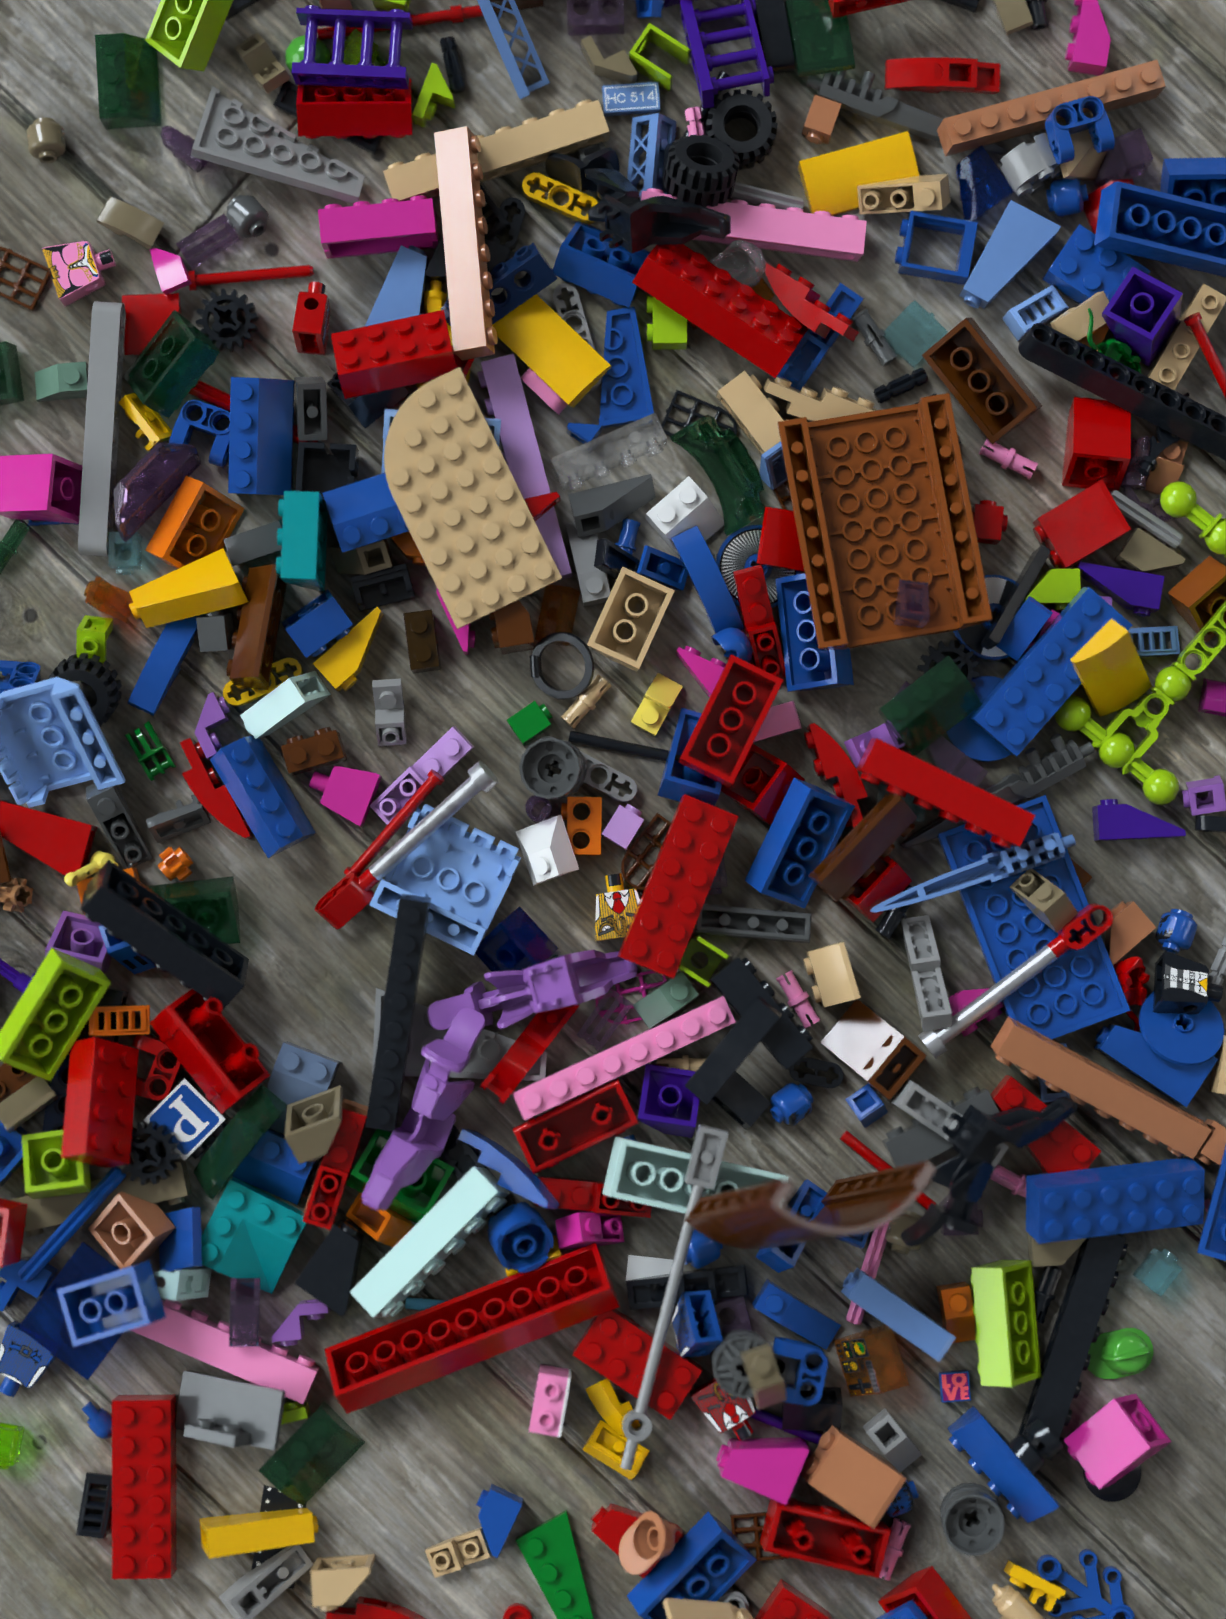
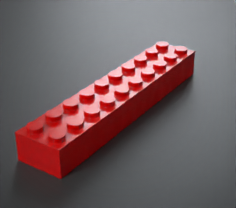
(470, 1328)

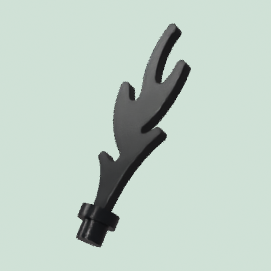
(1165, 439)

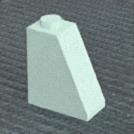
(284, 704)

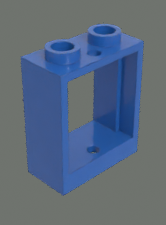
(942, 224)

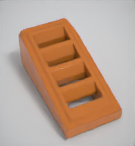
(107, 1031)

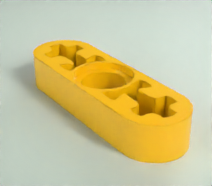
(538, 197)
(246, 696)

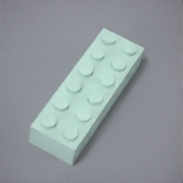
(657, 1176)
(430, 1243)

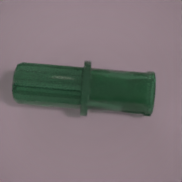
(11, 542)

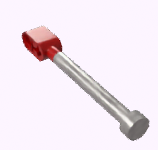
(355, 892)
(1027, 970)

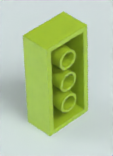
(51, 1014)
(1005, 1323)

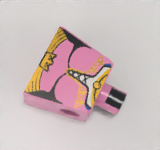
(76, 269)

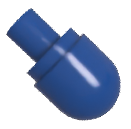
(99, 1421)

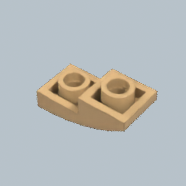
(1075, 320)
(458, 1552)

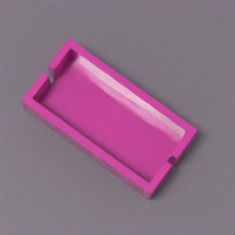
(378, 227)

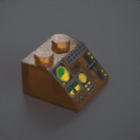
(871, 1362)

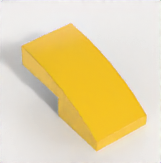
(608, 1406)

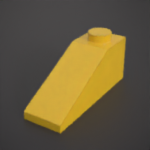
(347, 656)

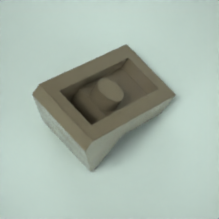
(763, 1376)

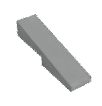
(926, 973)
(933, 1113)

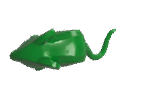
(1113, 348)

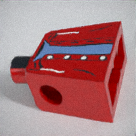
(312, 320)

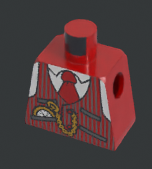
(723, 1409)

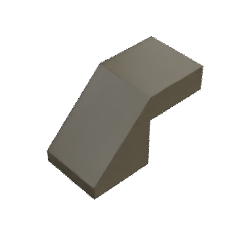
(262, 63)
(616, 67)

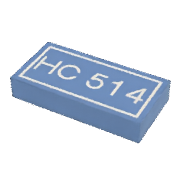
(631, 98)

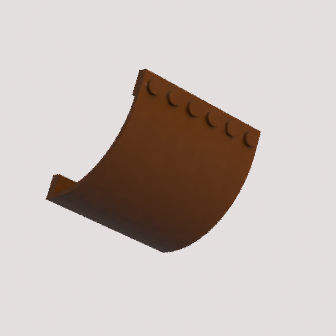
(853, 1205)

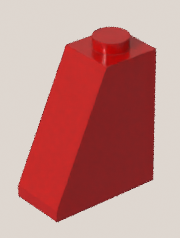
(612, 1524)

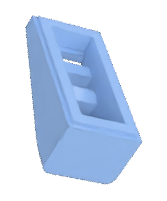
(1019, 321)

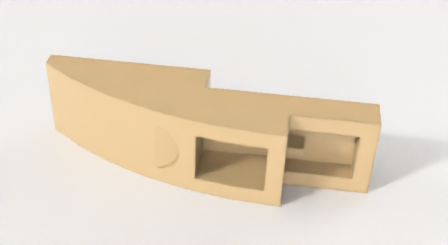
(806, 403)

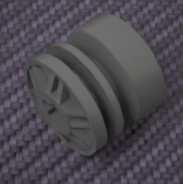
(536, 772)
(728, 1355)
(978, 1534)

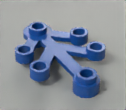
(1089, 1596)

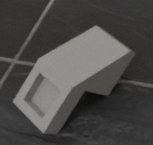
(389, 712)

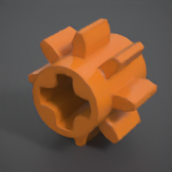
(175, 863)

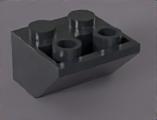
(368, 407)

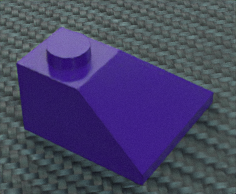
(667, 1102)

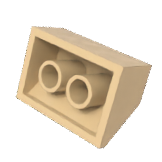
(630, 619)

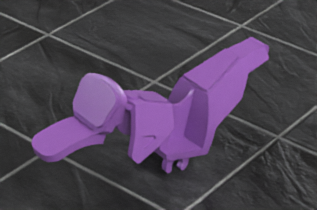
(537, 989)
(430, 1116)

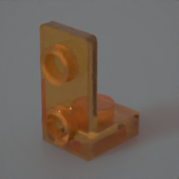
(108, 599)

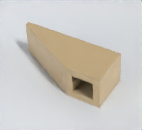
(905, 195)

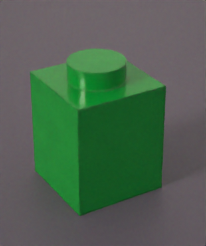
(530, 722)

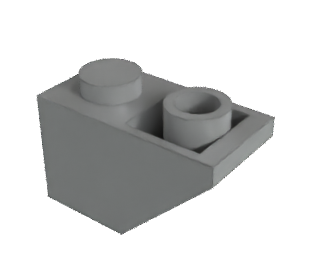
(892, 1440)

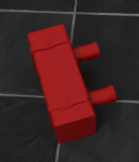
(210, 1049)
(575, 1125)
(824, 1537)

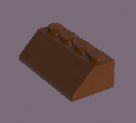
(981, 380)
(257, 628)
(863, 846)

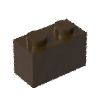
(422, 641)

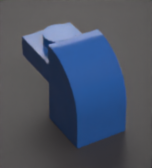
(14, 1282)

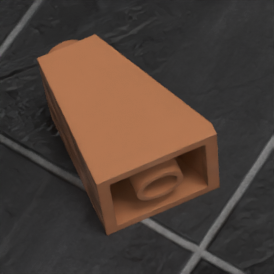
(853, 1476)

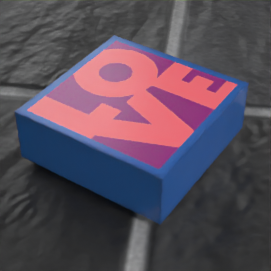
(954, 1386)

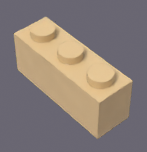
(752, 410)

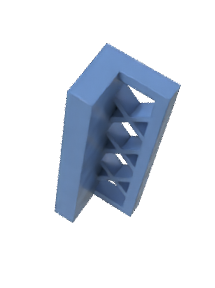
(505, 48)
(660, 134)

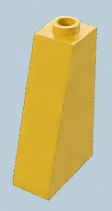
(188, 591)
(256, 1531)

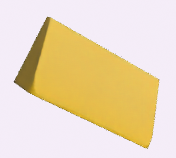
(609, 1448)

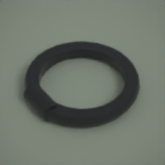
(536, 667)

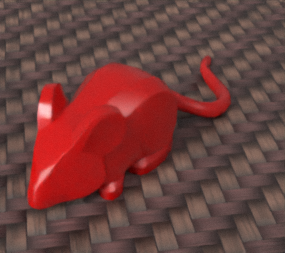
(1131, 978)

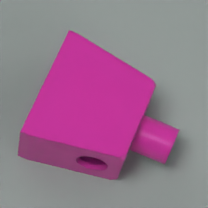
(347, 792)

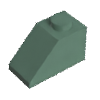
(62, 382)
(665, 999)

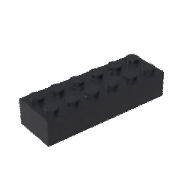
(164, 934)

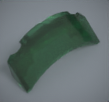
(728, 468)
(238, 1140)

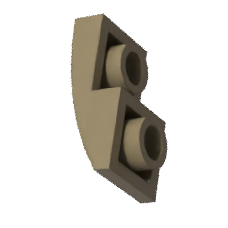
(1013, 15)
(130, 221)

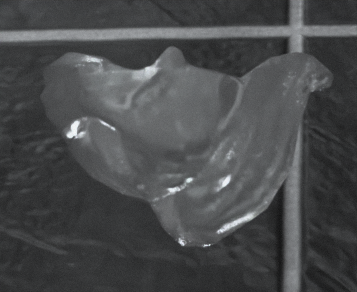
(742, 261)

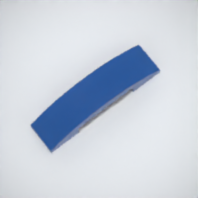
(707, 580)

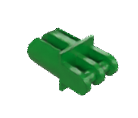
(151, 753)

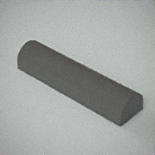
(754, 923)

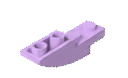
(440, 757)

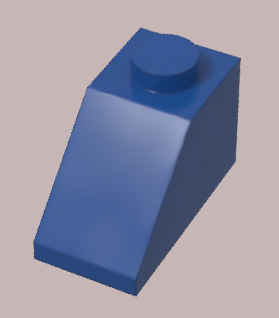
(497, 1515)

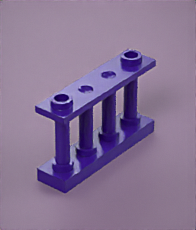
(703, 63)
(364, 73)

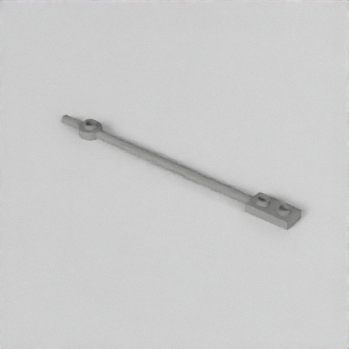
(702, 1174)

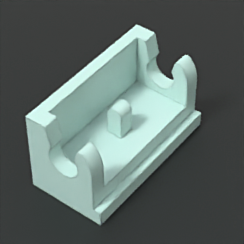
(185, 1283)

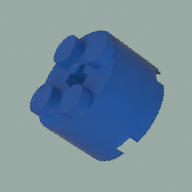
(520, 1237)

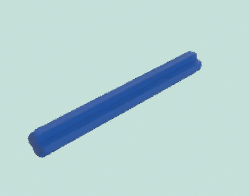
(71, 1224)

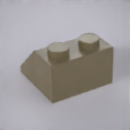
(313, 1124)

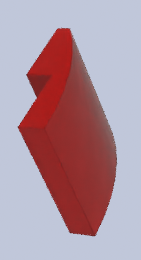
(145, 317)
(779, 541)

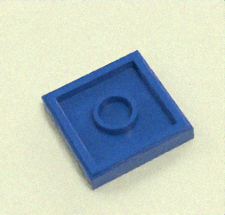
(184, 1244)

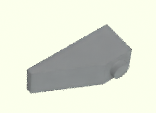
(591, 581)
(265, 1582)

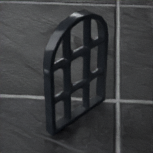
(692, 411)

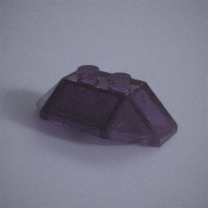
(151, 484)

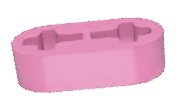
(552, 399)

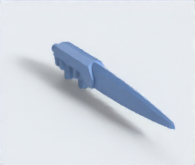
(992, 867)

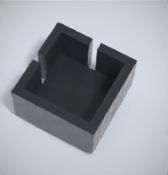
(323, 471)

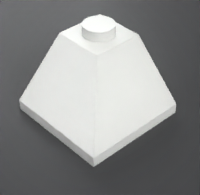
(547, 850)

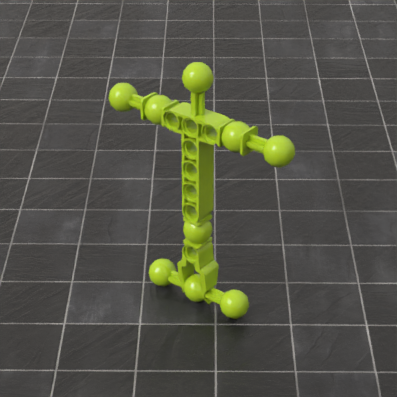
(1171, 683)

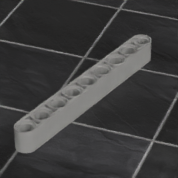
(101, 427)

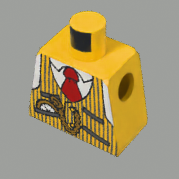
(615, 909)

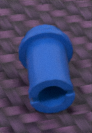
(628, 535)

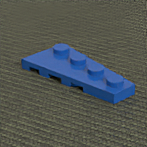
(626, 384)

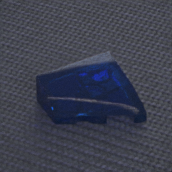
(980, 184)

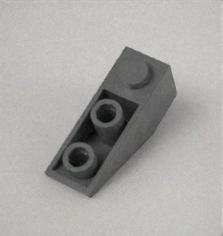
(607, 505)
(118, 824)

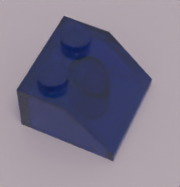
(515, 944)

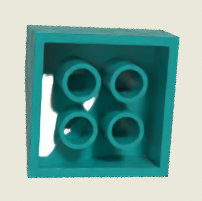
(303, 539)
(251, 1234)

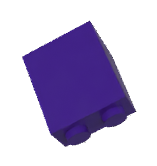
(1143, 314)

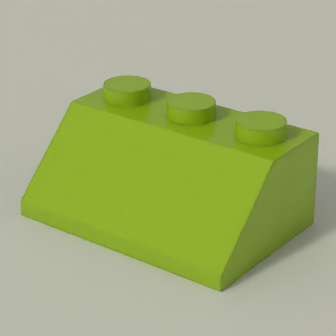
(188, 30)

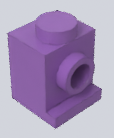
(1212, 802)

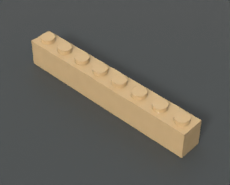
(508, 149)

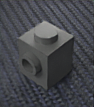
(215, 631)

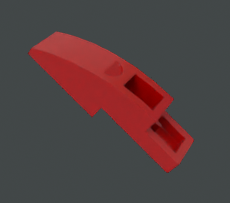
(942, 74)
(804, 303)
(759, 620)
(835, 763)
(215, 800)
(335, 1171)
(588, 1196)
(373, 1609)

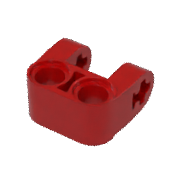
(158, 1070)

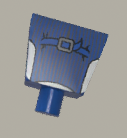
(696, 1324)
(21, 1360)

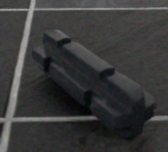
(452, 64)
(900, 385)

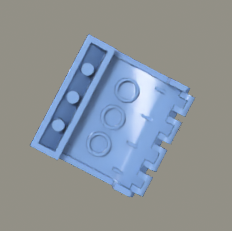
(51, 741)
(460, 875)

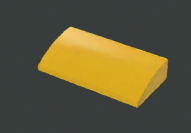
(833, 178)
(552, 349)
(1111, 669)

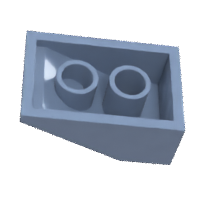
(299, 1075)

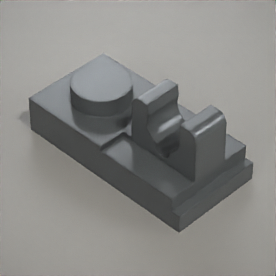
(178, 821)

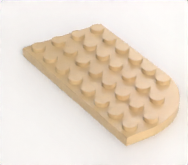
(463, 502)

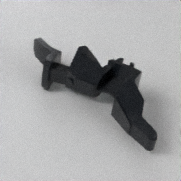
(626, 218)
(970, 1170)

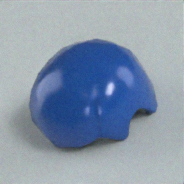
(734, 642)

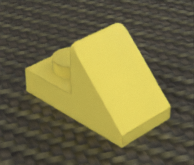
(656, 704)

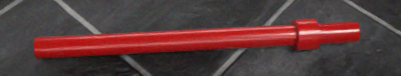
(455, 14)

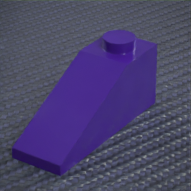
(1128, 588)
(1125, 822)

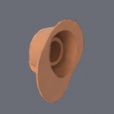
(646, 1542)

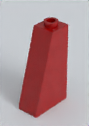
(48, 837)

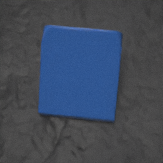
(584, 432)
(866, 1105)

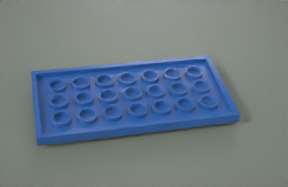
(1074, 988)

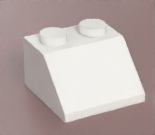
(682, 510)

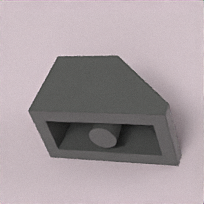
(311, 408)

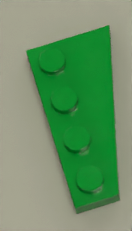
(556, 1566)

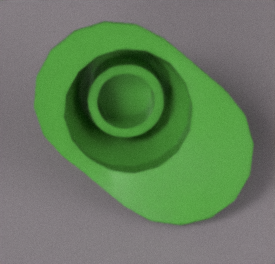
(1120, 1353)

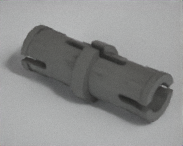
(864, 323)

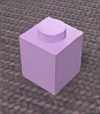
(623, 826)

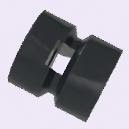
(1027, 1453)

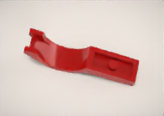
(526, 1051)

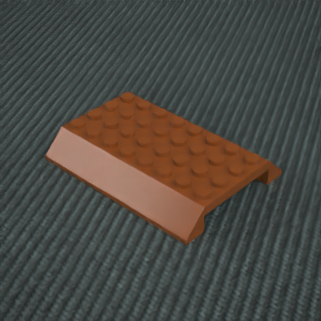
(881, 505)

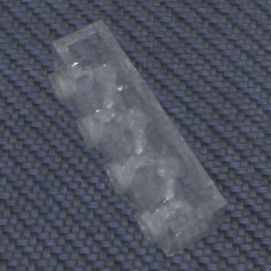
(608, 452)

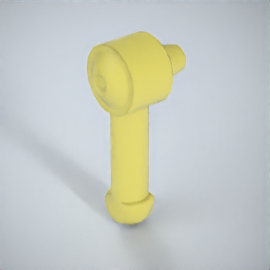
(97, 861)

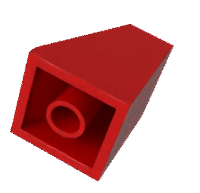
(1096, 444)
(1081, 526)

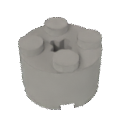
(1030, 166)

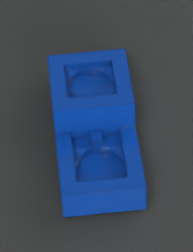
(1024, 628)

